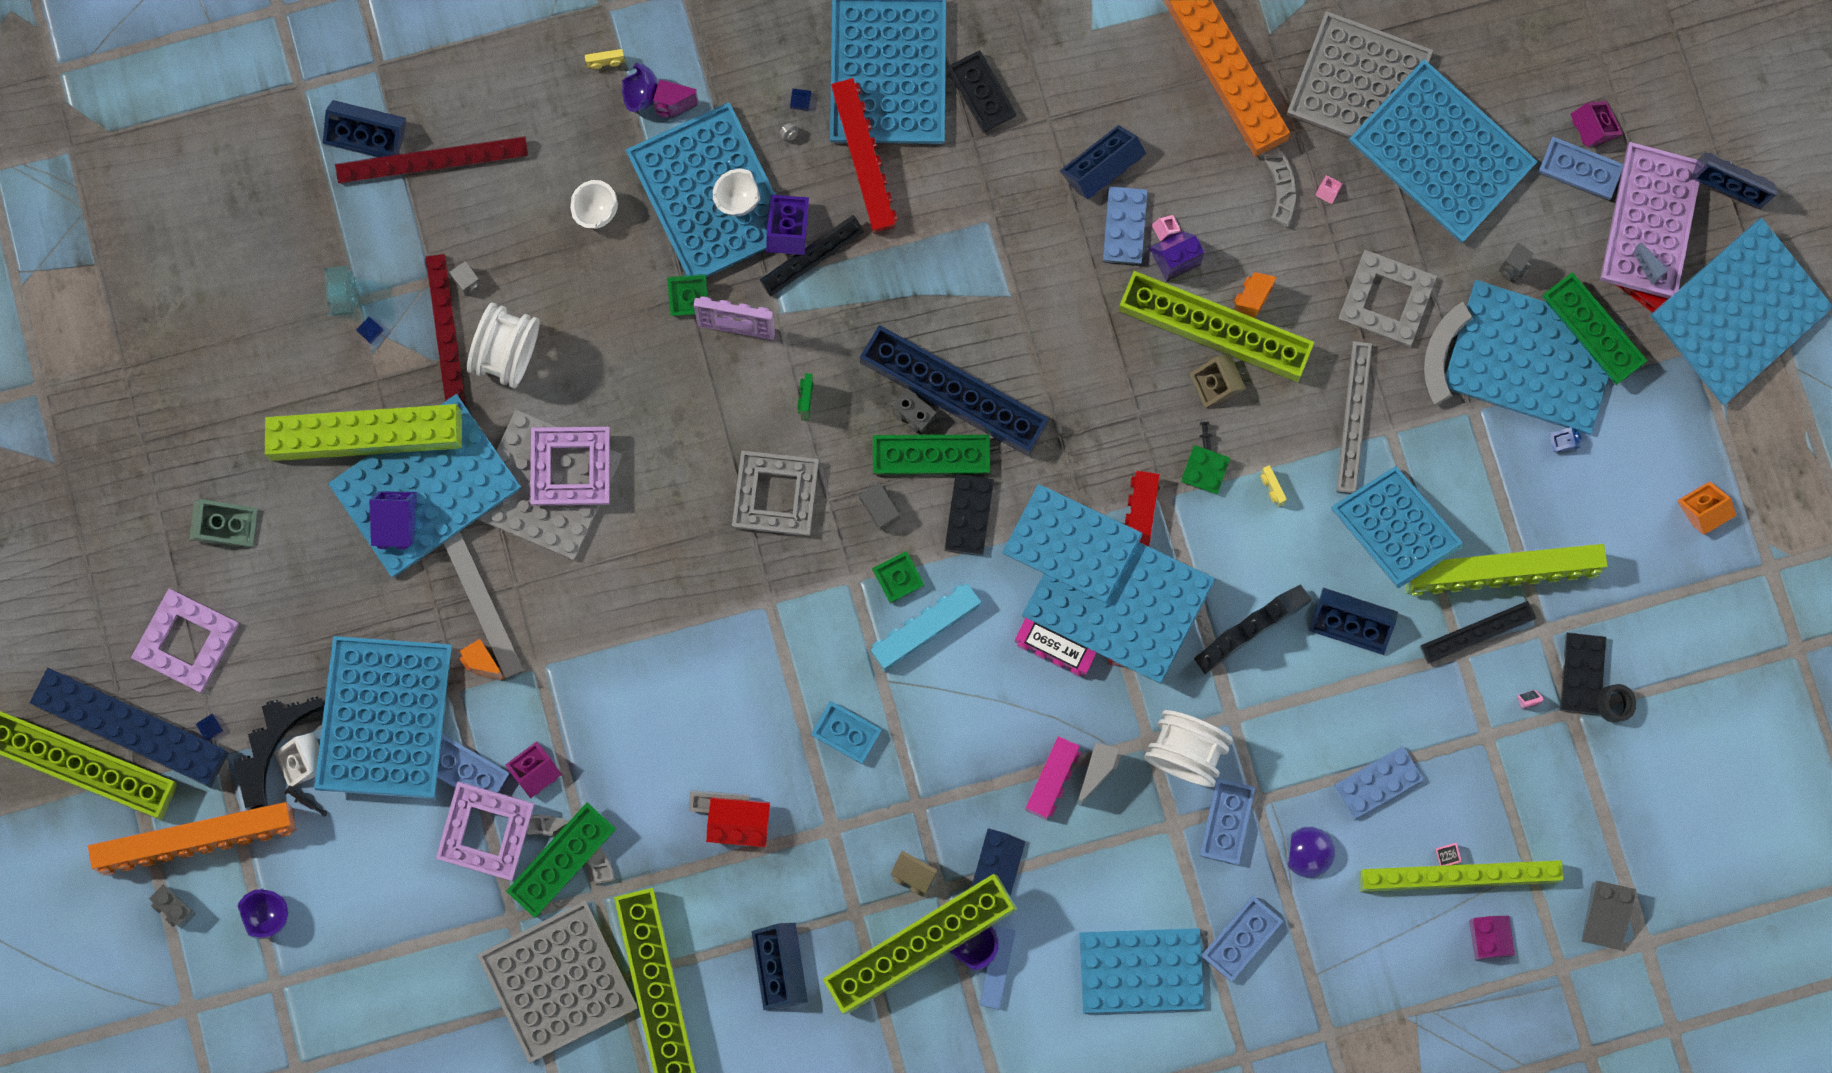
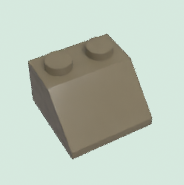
(1217, 380)
(913, 873)

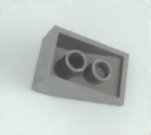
(1101, 764)

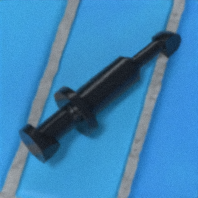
(1205, 436)
(299, 797)

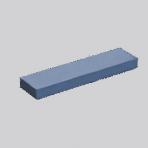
(997, 970)

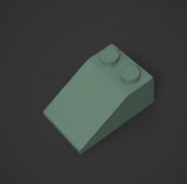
(223, 523)

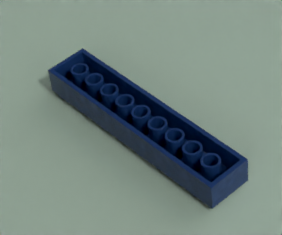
(953, 390)
(129, 727)

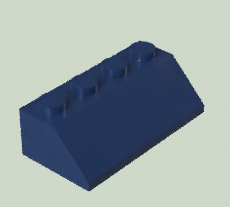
(363, 129)
(1103, 161)
(1734, 180)
(1353, 621)
(1001, 857)
(779, 966)

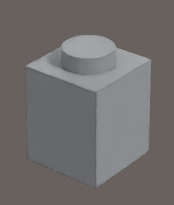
(465, 278)

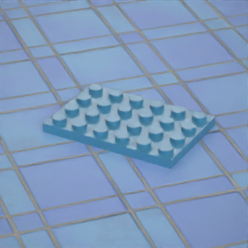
(1397, 527)
(1072, 543)
(1141, 970)

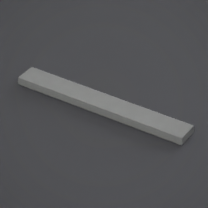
(1354, 417)
(483, 606)

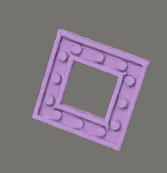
(755, 321)
(595, 492)
(171, 607)
(451, 845)

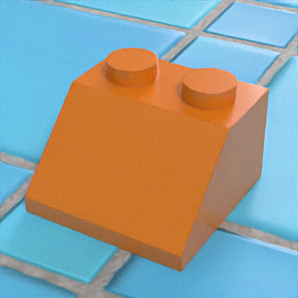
(1255, 294)
(1707, 507)
(477, 658)

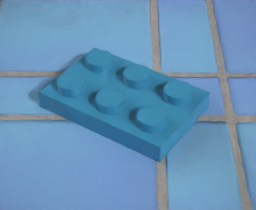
(846, 732)

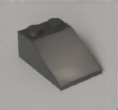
(1608, 914)

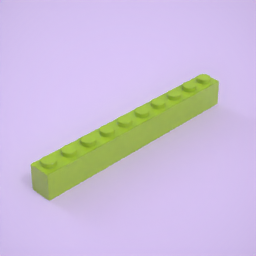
(1461, 876)

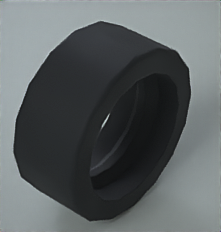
(1628, 699)

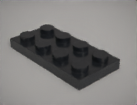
(981, 91)
(969, 515)
(1582, 673)

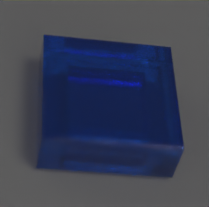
(800, 99)
(369, 330)
(209, 727)

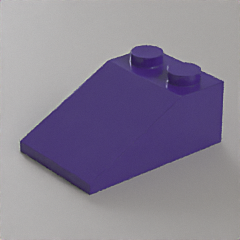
(787, 224)

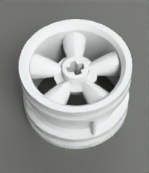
(503, 345)
(1188, 748)

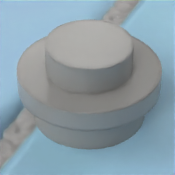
(789, 132)

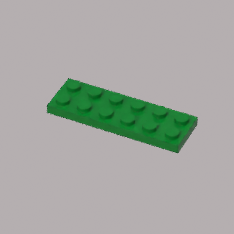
(1594, 328)
(931, 454)
(561, 860)

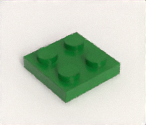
(683, 291)
(806, 391)
(1205, 469)
(898, 577)

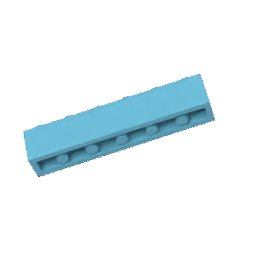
(925, 627)

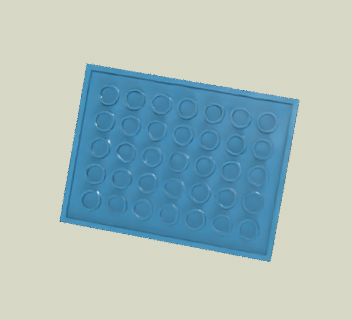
(900, 65)
(1442, 151)
(679, 179)
(1741, 311)
(1525, 360)
(450, 486)
(1142, 619)
(383, 717)

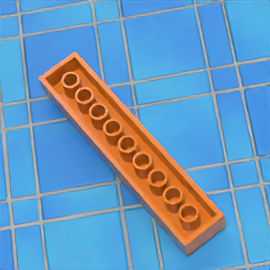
(1230, 73)
(192, 838)

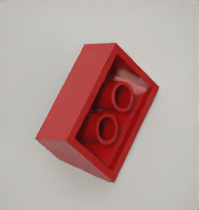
(738, 822)

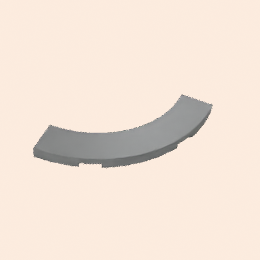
(1284, 184)
(1438, 349)
(551, 826)

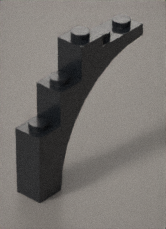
(1251, 627)
(263, 742)

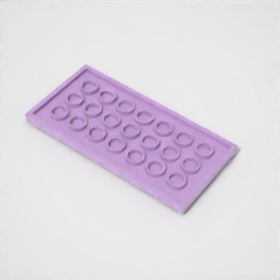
(1651, 208)

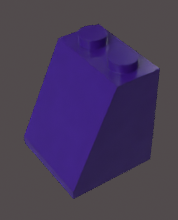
(1177, 254)
(393, 519)

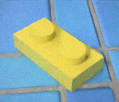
(611, 58)
(1276, 493)

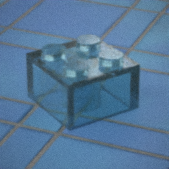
(340, 290)

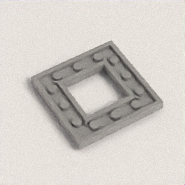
(1359, 317)
(759, 520)

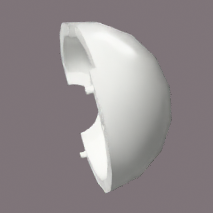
(736, 192)
(593, 204)

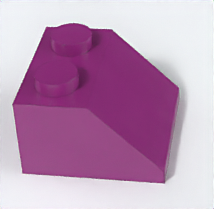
(674, 99)
(1596, 123)
(533, 769)
(1491, 937)

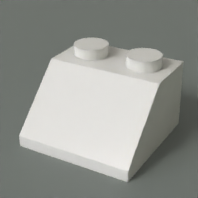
(299, 759)

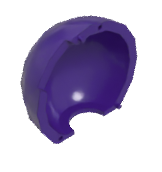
(639, 88)
(1310, 852)
(263, 913)
(979, 950)

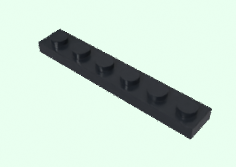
(814, 254)
(1477, 632)

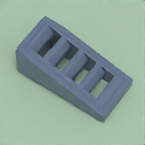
(1650, 264)

